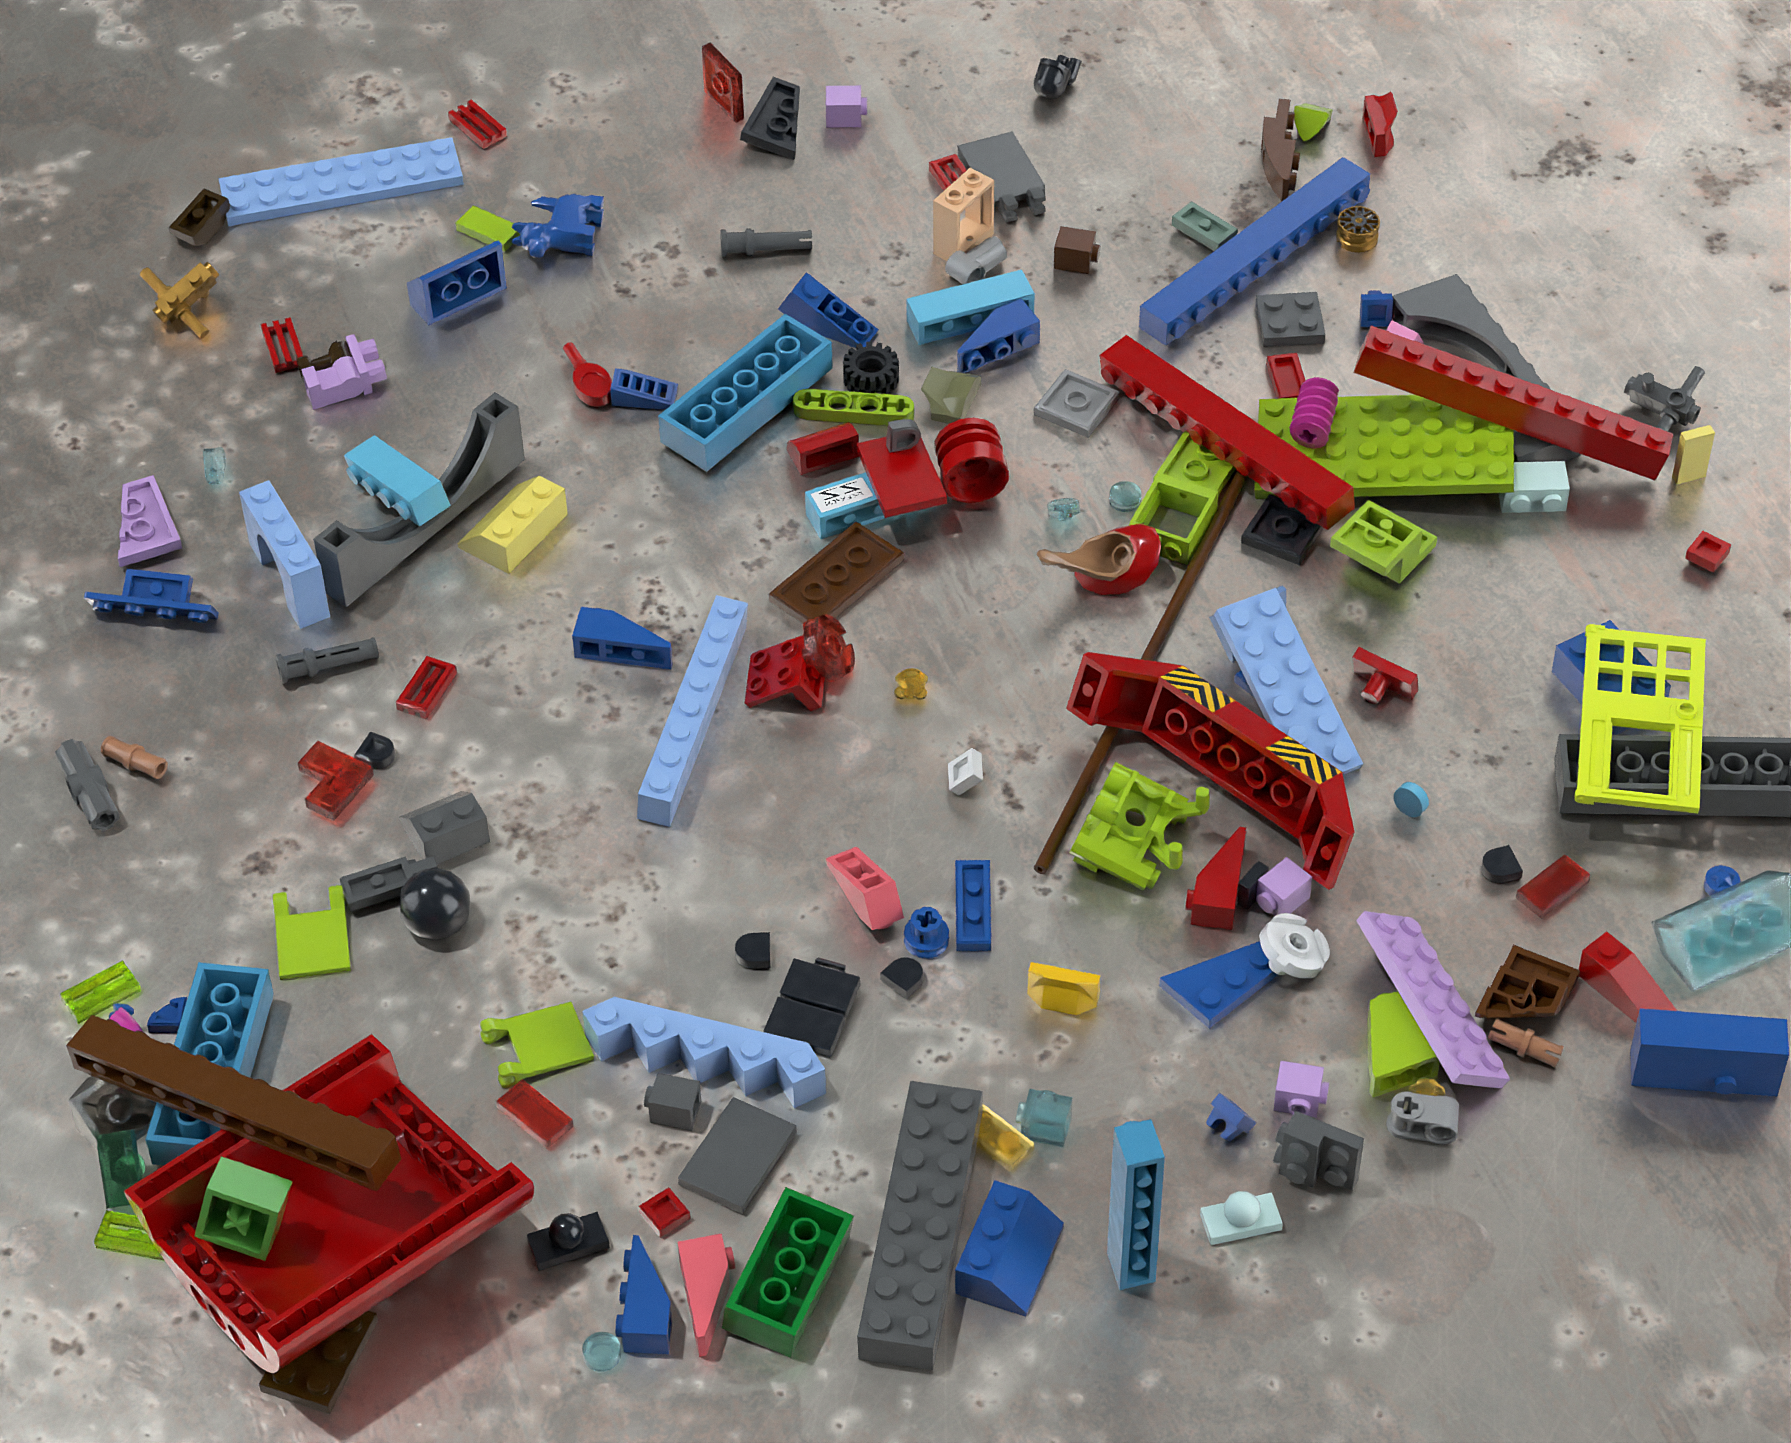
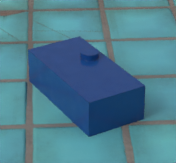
(1709, 1052)

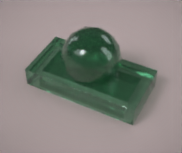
(119, 1165)

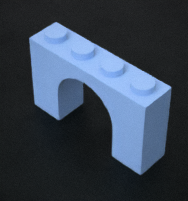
(278, 539)

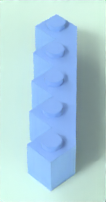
(705, 1048)

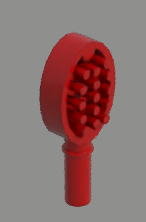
(590, 380)

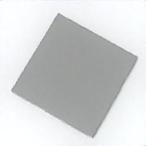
(1076, 403)

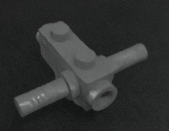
(1671, 404)

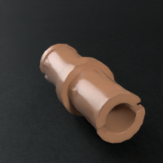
(134, 757)
(1525, 1042)

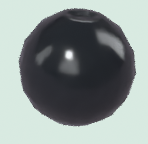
(434, 904)

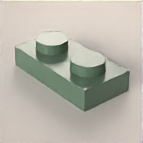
(1203, 226)

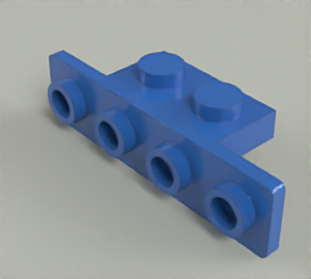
(155, 593)

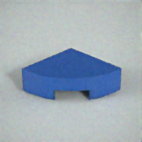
(168, 1017)

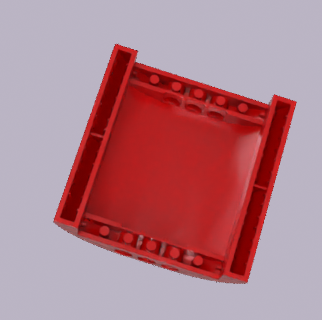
(337, 1240)

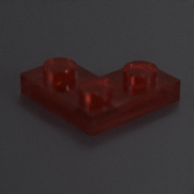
(339, 778)

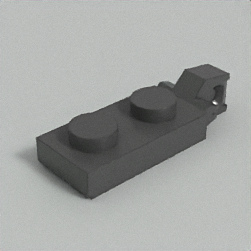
(381, 881)

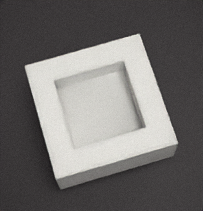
(965, 771)

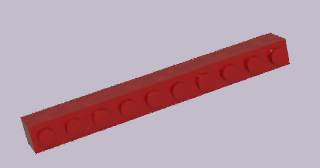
(1513, 403)
(1227, 432)

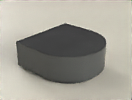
(902, 435)

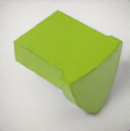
(1310, 119)

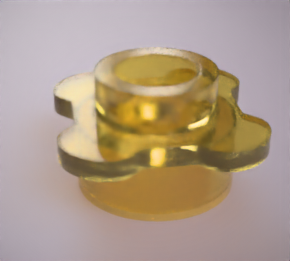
(911, 684)

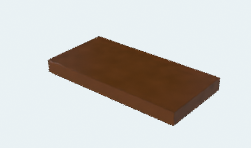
(837, 575)

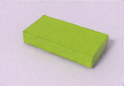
(486, 227)

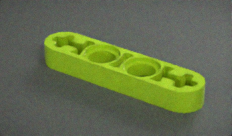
(854, 402)

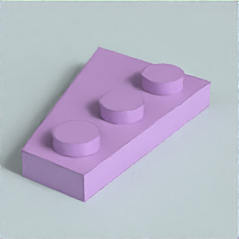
(145, 523)

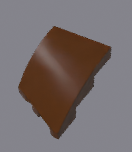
(1528, 987)

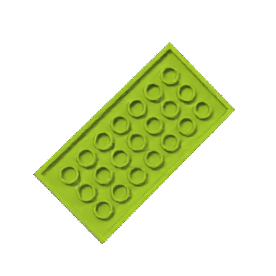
(1404, 446)

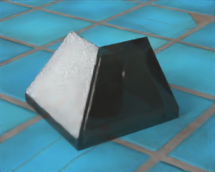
(106, 1108)

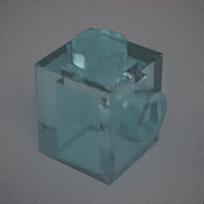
(1045, 1117)

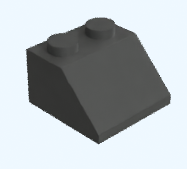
(447, 827)

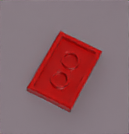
(901, 479)

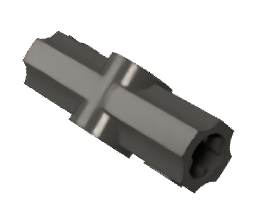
(87, 785)

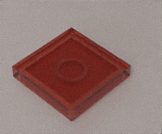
(722, 82)

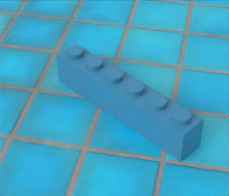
(1135, 1203)

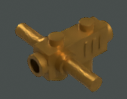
(177, 300)

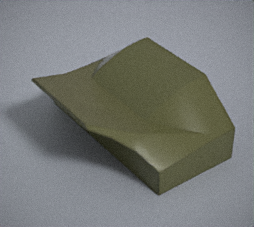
(950, 393)

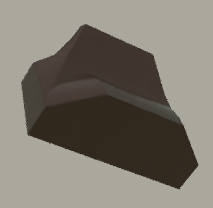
(201, 218)

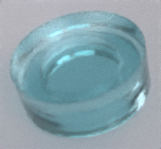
(1125, 496)
(601, 1351)

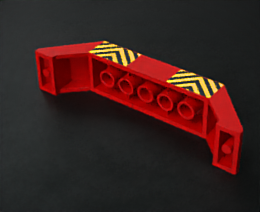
(1226, 746)

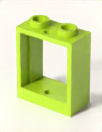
(1197, 502)

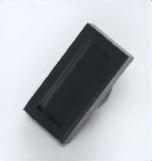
(567, 1239)

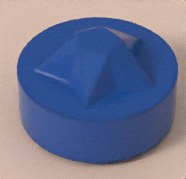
(1720, 878)

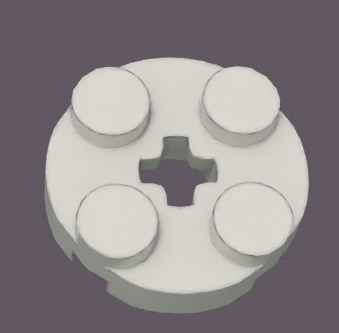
(1302, 956)

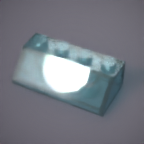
(1728, 929)

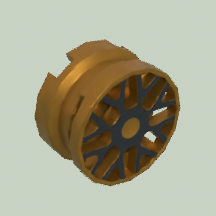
(1356, 231)

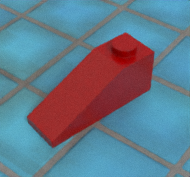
(1217, 886)
(1621, 977)

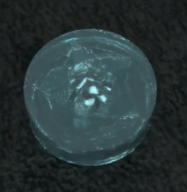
(1063, 508)

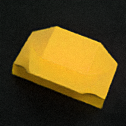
(1063, 989)

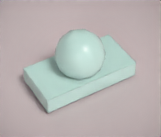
(1241, 1217)

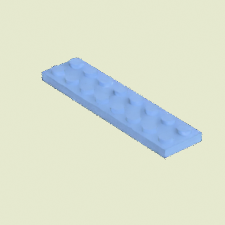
(341, 181)

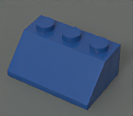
(458, 283)
(1008, 1249)

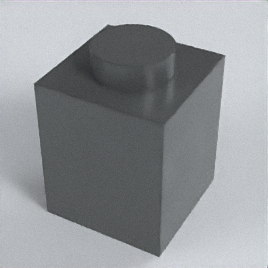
(673, 1101)

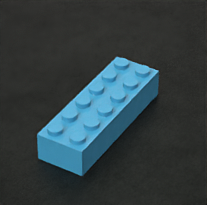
(745, 392)
(223, 1024)

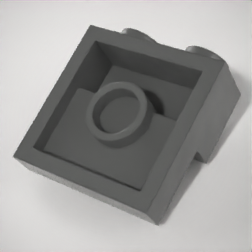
(1317, 1150)

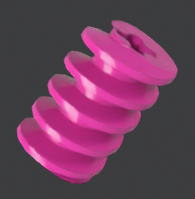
(1314, 412)

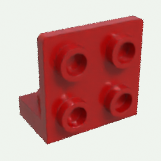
(782, 671)

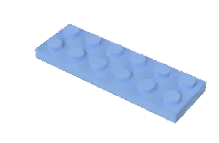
(1285, 677)

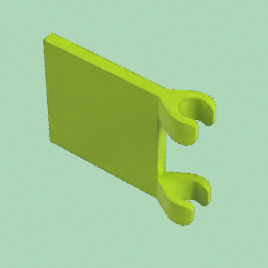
(312, 940)
(541, 1041)

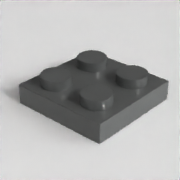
(1290, 319)

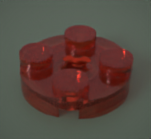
(827, 648)

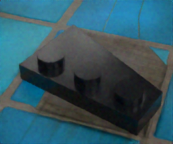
(775, 119)

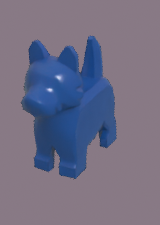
(567, 226)

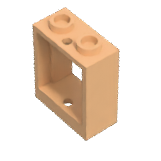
(970, 193)

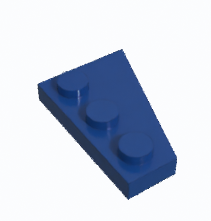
(1219, 984)

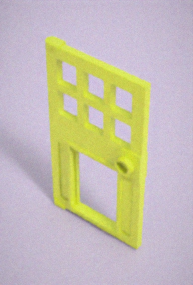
(1657, 712)

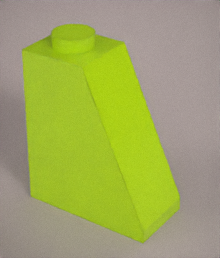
(1396, 1046)

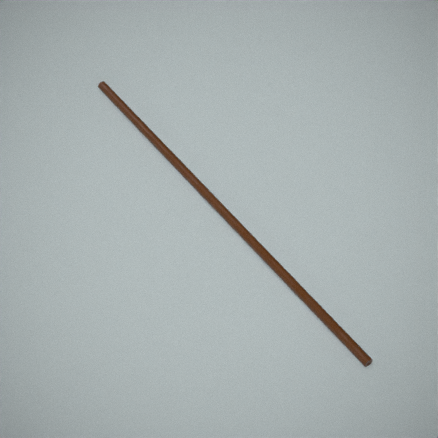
(1150, 653)

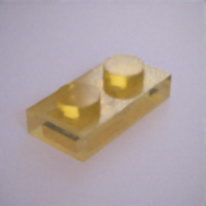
(1002, 1140)

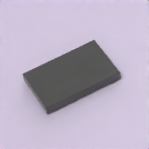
(737, 1155)

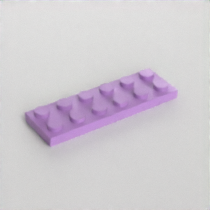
(1433, 1000)

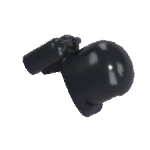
(1055, 75)

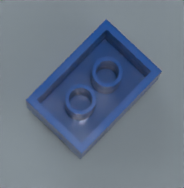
(1570, 662)

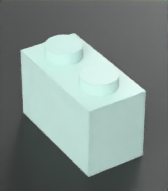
(1537, 488)

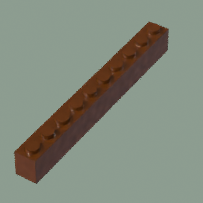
(235, 1102)

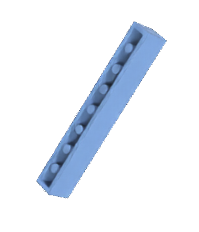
(692, 711)

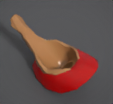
(1112, 560)

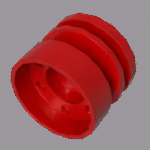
(971, 460)

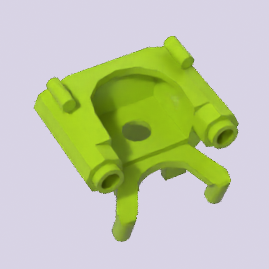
(1116, 845)

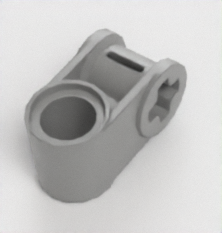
(1426, 1117)

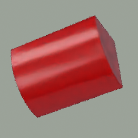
(824, 448)

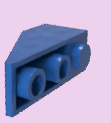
(826, 313)
(1000, 335)
(647, 1308)

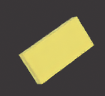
(1693, 454)

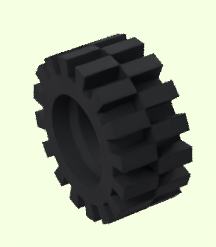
(866, 358)

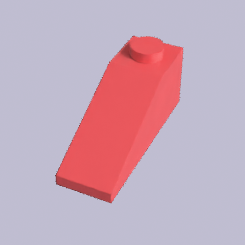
(867, 888)
(706, 1282)

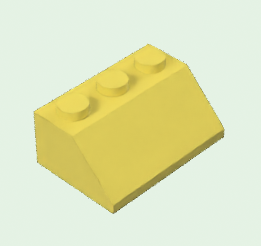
(517, 524)

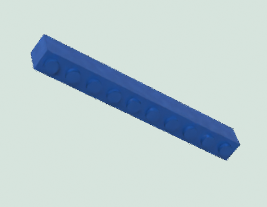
(1253, 251)

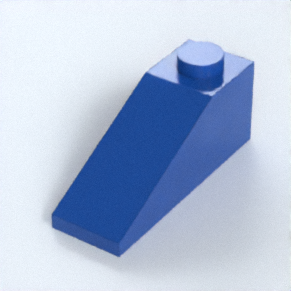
(614, 638)

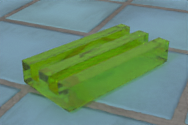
(103, 995)
(125, 1241)

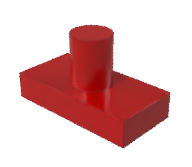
(1383, 676)

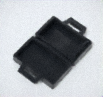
(814, 1004)

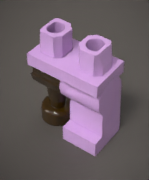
(341, 372)

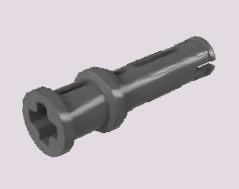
(749, 242)
(311, 661)

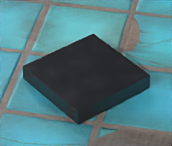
(1281, 531)

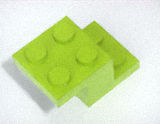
(1383, 541)

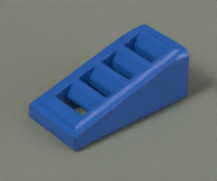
(632, 389)

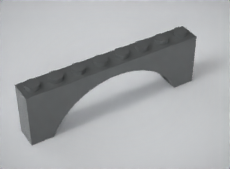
(1453, 315)
(360, 557)

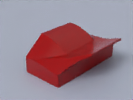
(1378, 119)

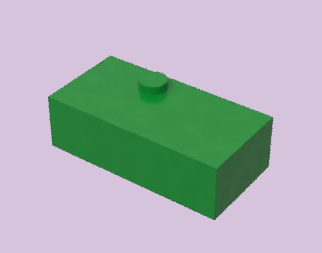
(787, 1272)

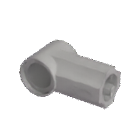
(976, 262)

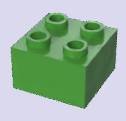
(243, 1208)

